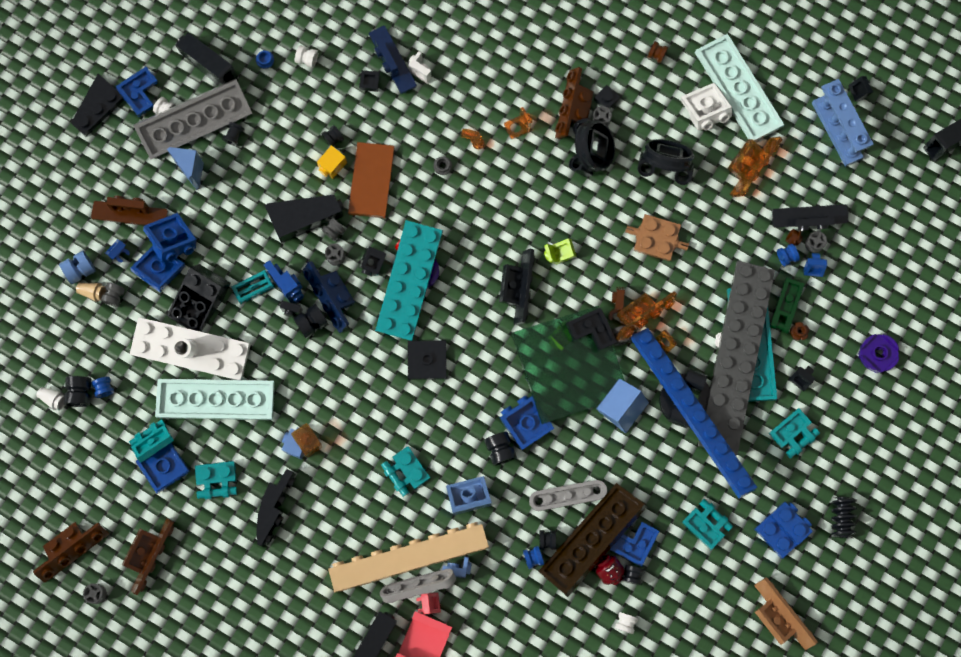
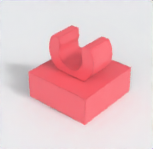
(430, 603)

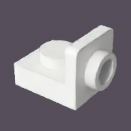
(419, 70)

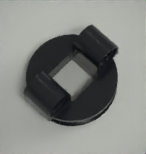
(667, 156)
(587, 161)
(697, 383)

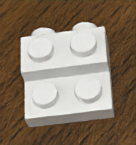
(707, 107)

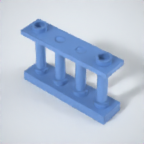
(842, 123)

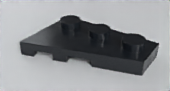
(96, 106)

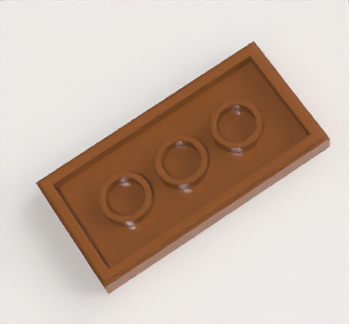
(371, 180)

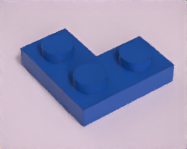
(133, 90)
(638, 547)

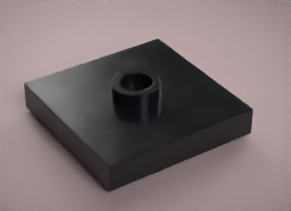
(427, 360)

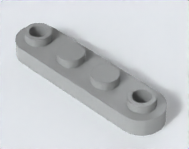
(568, 495)
(418, 585)

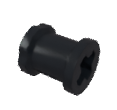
(233, 134)

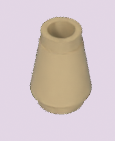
(91, 290)

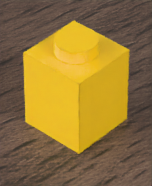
(331, 162)

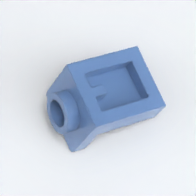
(460, 572)

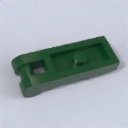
(787, 304)

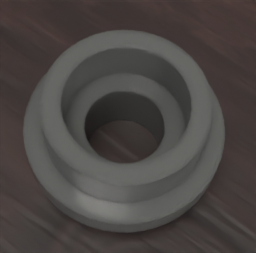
(442, 160)

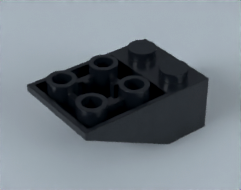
(198, 298)

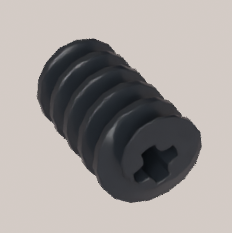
(843, 517)

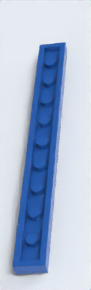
(694, 413)

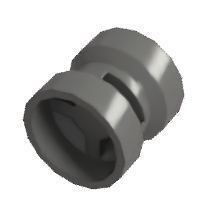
(112, 295)

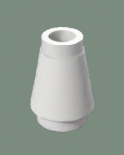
(52, 398)

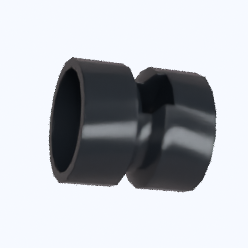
(310, 321)
(77, 391)
(500, 448)

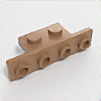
(781, 618)

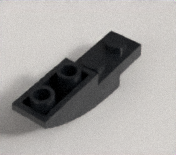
(268, 514)

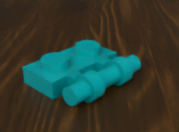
(790, 428)
(151, 440)
(411, 468)
(215, 474)
(704, 529)

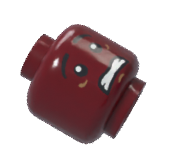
(610, 570)

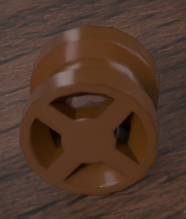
(657, 52)

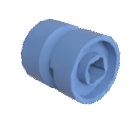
(77, 267)

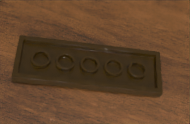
(592, 539)

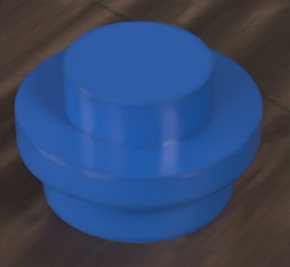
(265, 59)

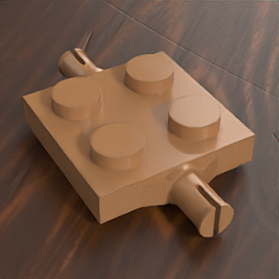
(657, 237)

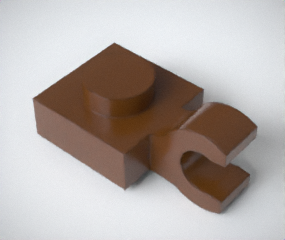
(618, 299)

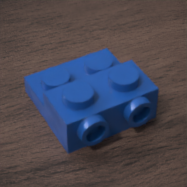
(170, 237)
(287, 283)
(524, 422)
(784, 529)

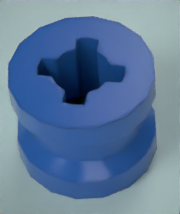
(788, 255)
(102, 387)
(533, 557)

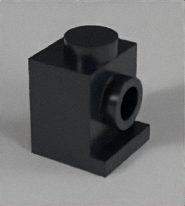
(378, 258)

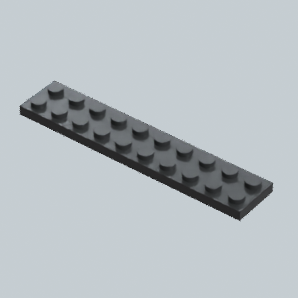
(738, 350)

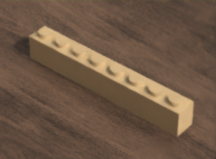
(408, 558)

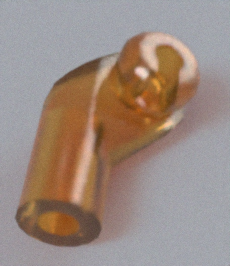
(475, 137)

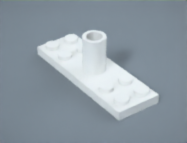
(205, 351)

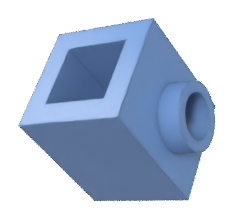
(290, 446)

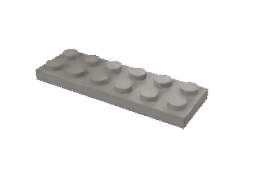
(192, 118)

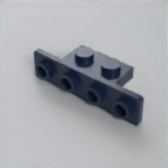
(392, 59)
(331, 294)

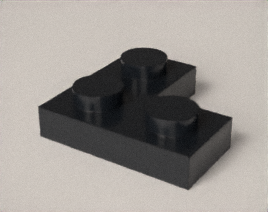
(594, 324)

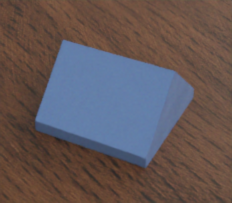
(189, 163)
(623, 405)
(468, 495)

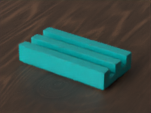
(255, 293)

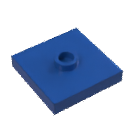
(155, 272)
(163, 468)

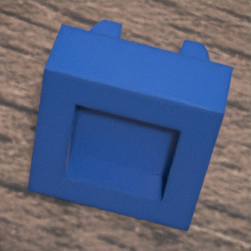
(115, 250)
(815, 266)

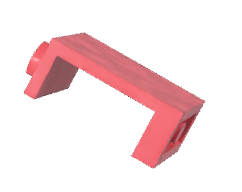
(424, 637)

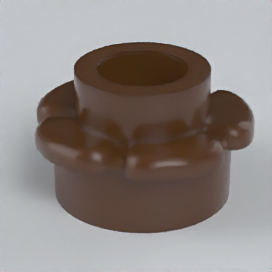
(794, 237)
(799, 336)

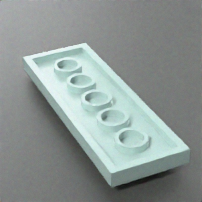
(739, 88)
(215, 399)

